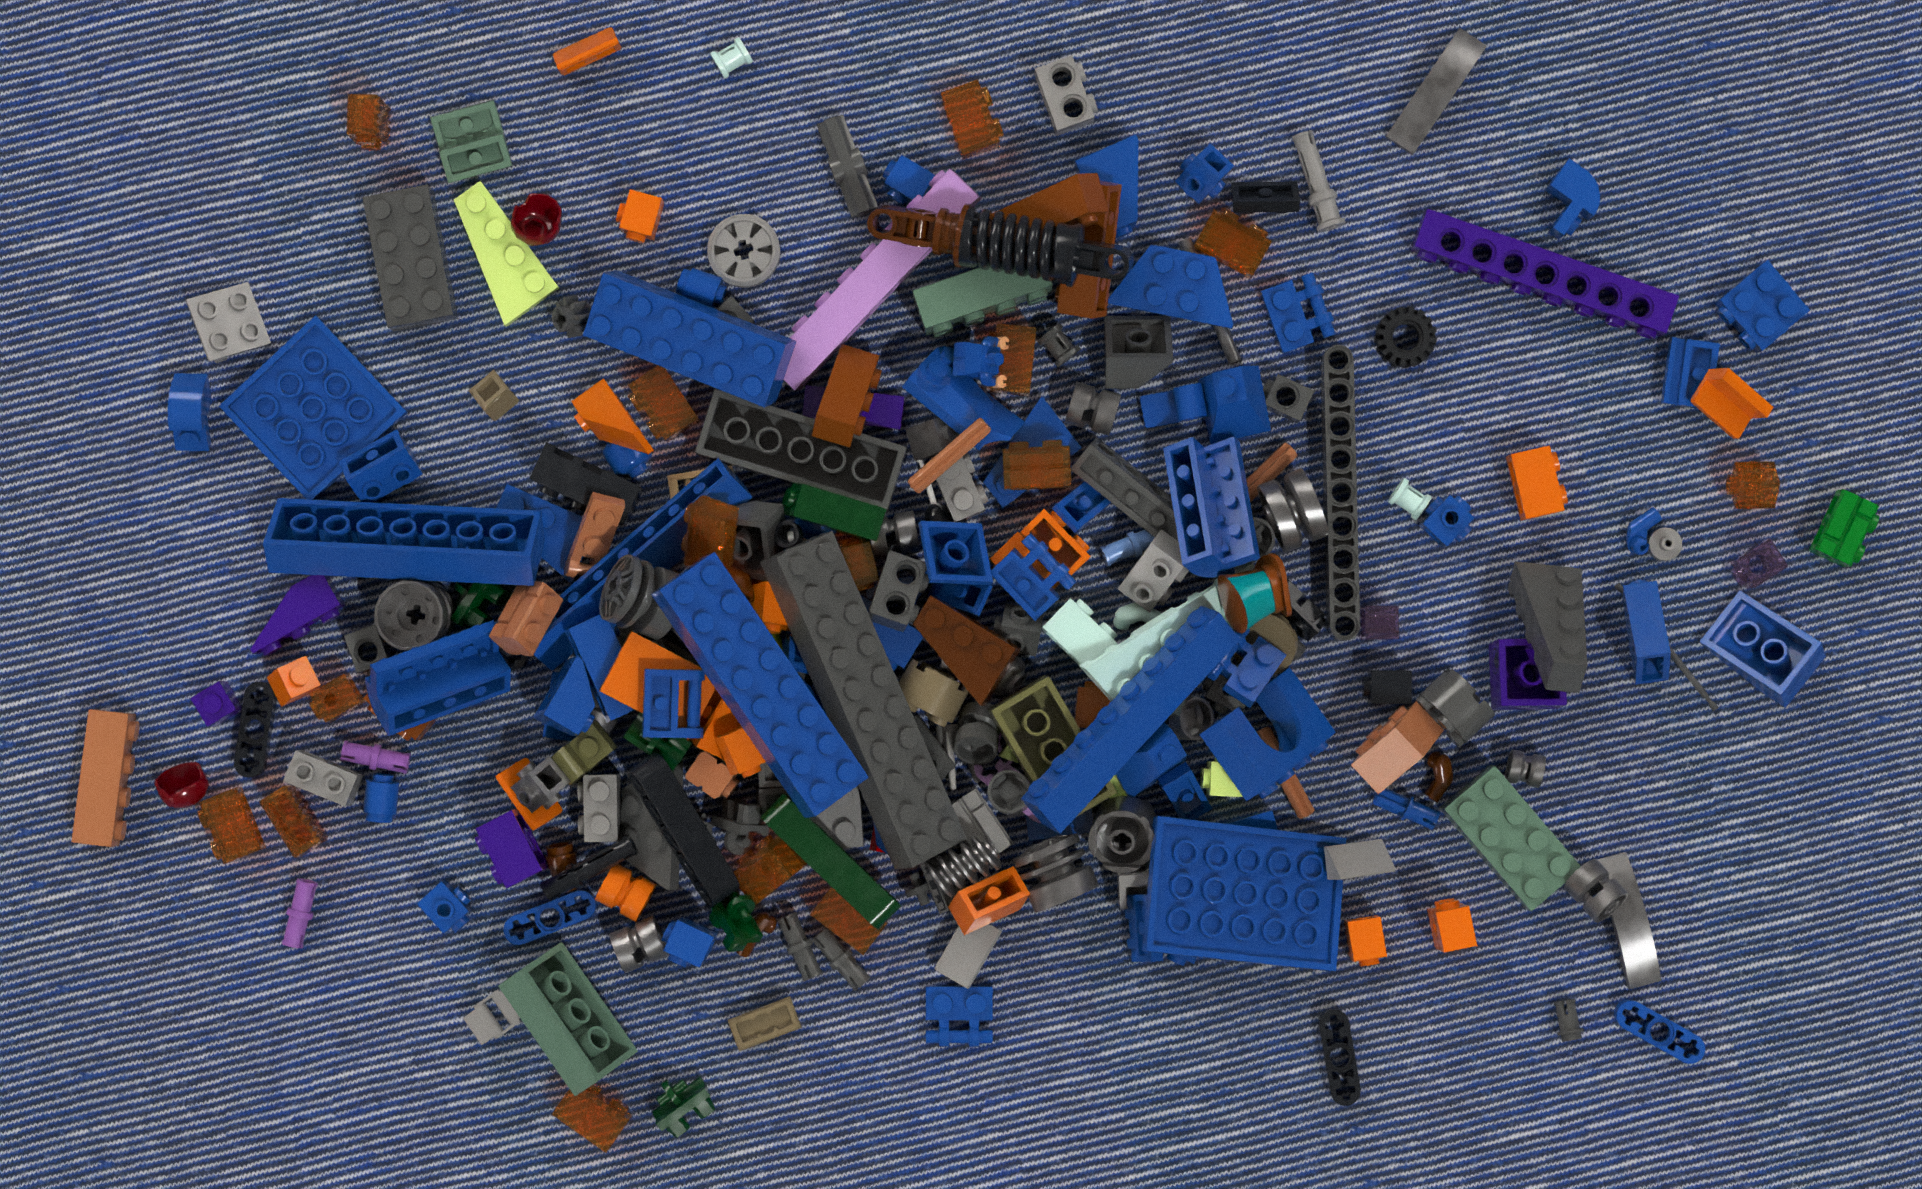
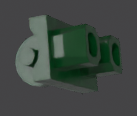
(474, 600)
(669, 748)
(735, 919)
(678, 1101)

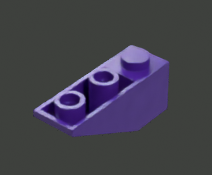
(302, 606)

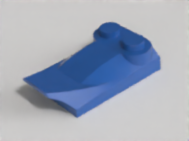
(959, 399)

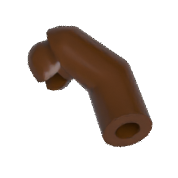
(743, 581)
(1442, 775)
(765, 923)

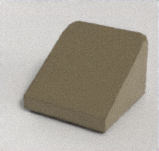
(494, 395)

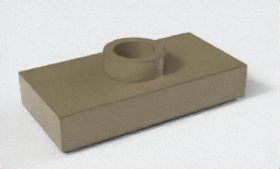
(764, 1023)

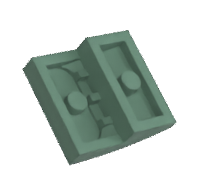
(471, 141)

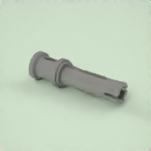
(1321, 196)

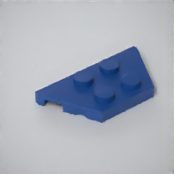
(1175, 286)

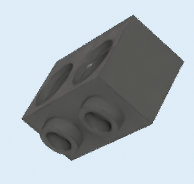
(891, 589)

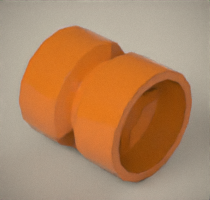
(625, 892)

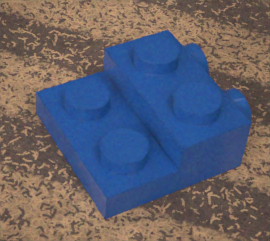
(1761, 307)

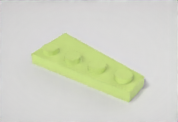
(508, 264)

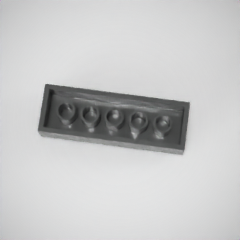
(783, 448)

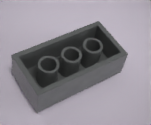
(410, 258)

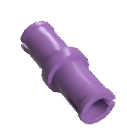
(375, 757)
(299, 913)

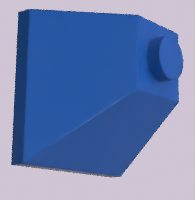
(1235, 403)
(955, 553)
(568, 700)
(1152, 760)

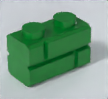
(1845, 528)

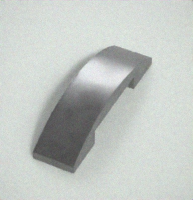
(1436, 91)
(1632, 926)

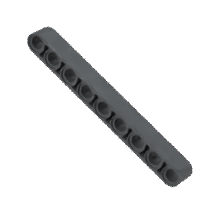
(1348, 478)

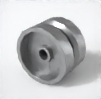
(1294, 510)

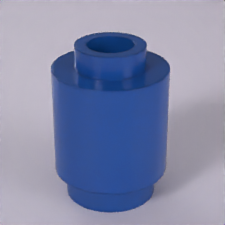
(701, 287)
(381, 798)

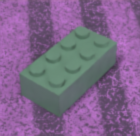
(973, 296)
(1510, 837)
(568, 1018)

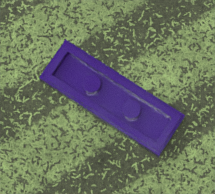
(884, 412)

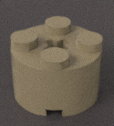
(932, 691)

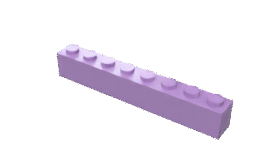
(868, 285)

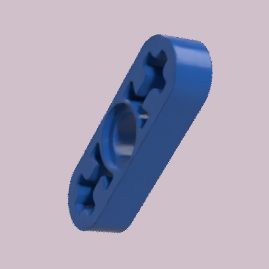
(524, 918)
(1676, 1051)

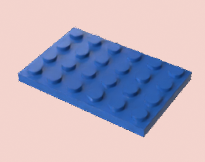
(1242, 895)

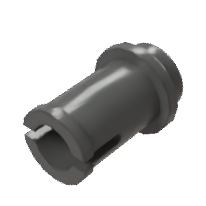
(1569, 1022)

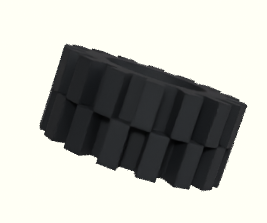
(1424, 330)

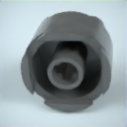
(1455, 706)

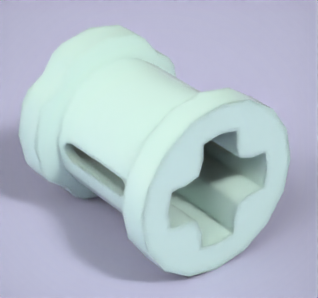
(731, 57)
(1409, 499)

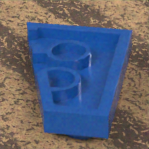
(558, 524)

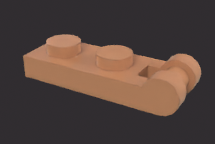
(594, 533)

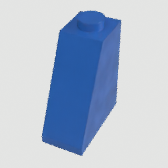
(1117, 165)
(1646, 632)

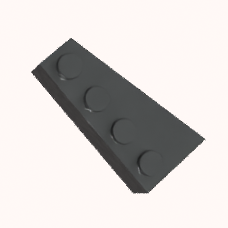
(1553, 614)

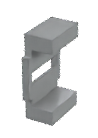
(483, 1022)

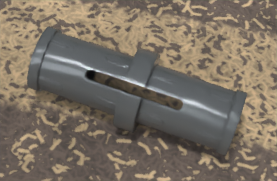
(800, 946)
(840, 958)

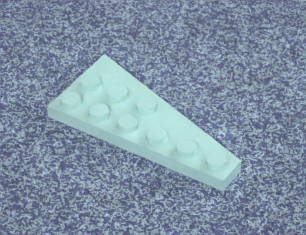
(1124, 661)

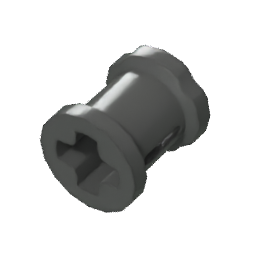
(1058, 345)

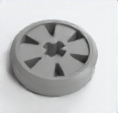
(726, 240)

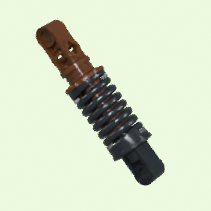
(1003, 245)

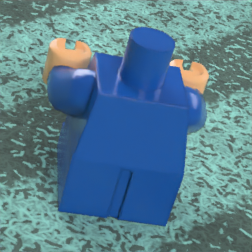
(981, 360)

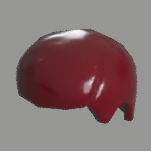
(537, 219)
(182, 785)

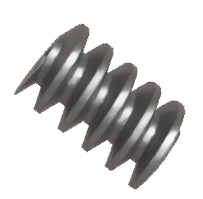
(965, 864)

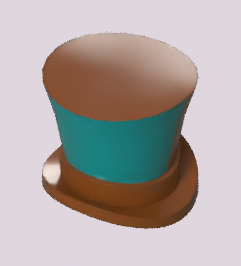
(1255, 593)

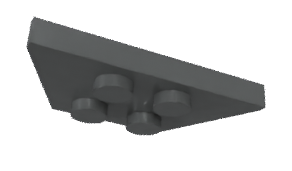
(654, 853)

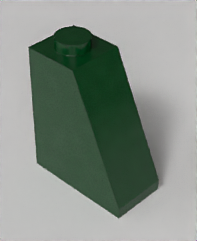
(833, 511)

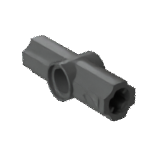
(847, 166)

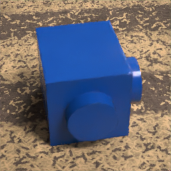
(906, 180)

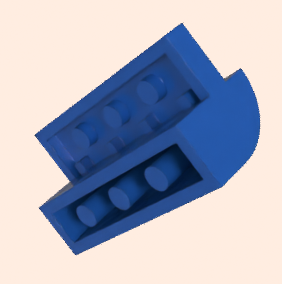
(1211, 506)
(437, 679)

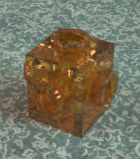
(1753, 485)

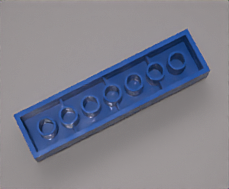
(404, 541)
(760, 685)

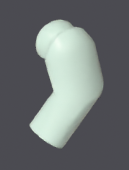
(1131, 614)

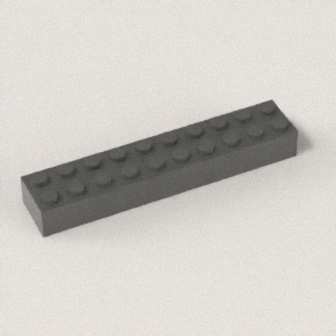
(863, 699)

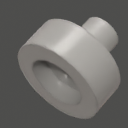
(1657, 547)

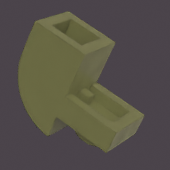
(584, 753)

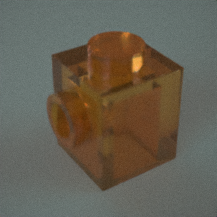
(336, 698)

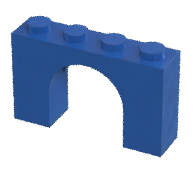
(1252, 762)

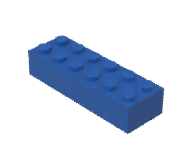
(689, 338)

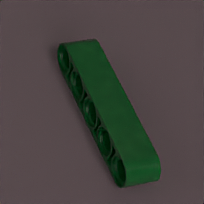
(831, 862)

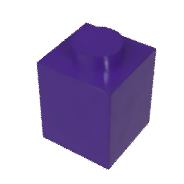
(217, 703)

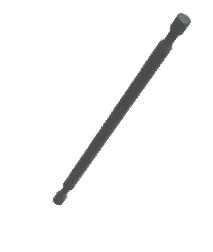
(1684, 669)

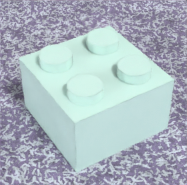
(1078, 633)

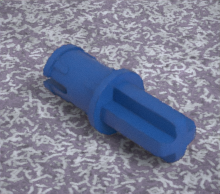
(1407, 808)

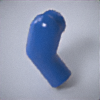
(1638, 530)

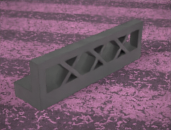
(1126, 488)

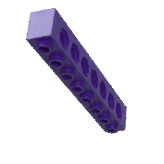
(1657, 303)

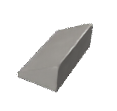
(1357, 859)
(967, 954)

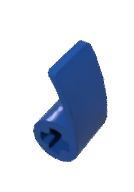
(1174, 406)

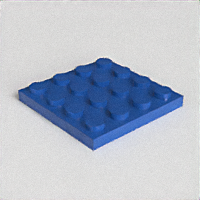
(312, 408)

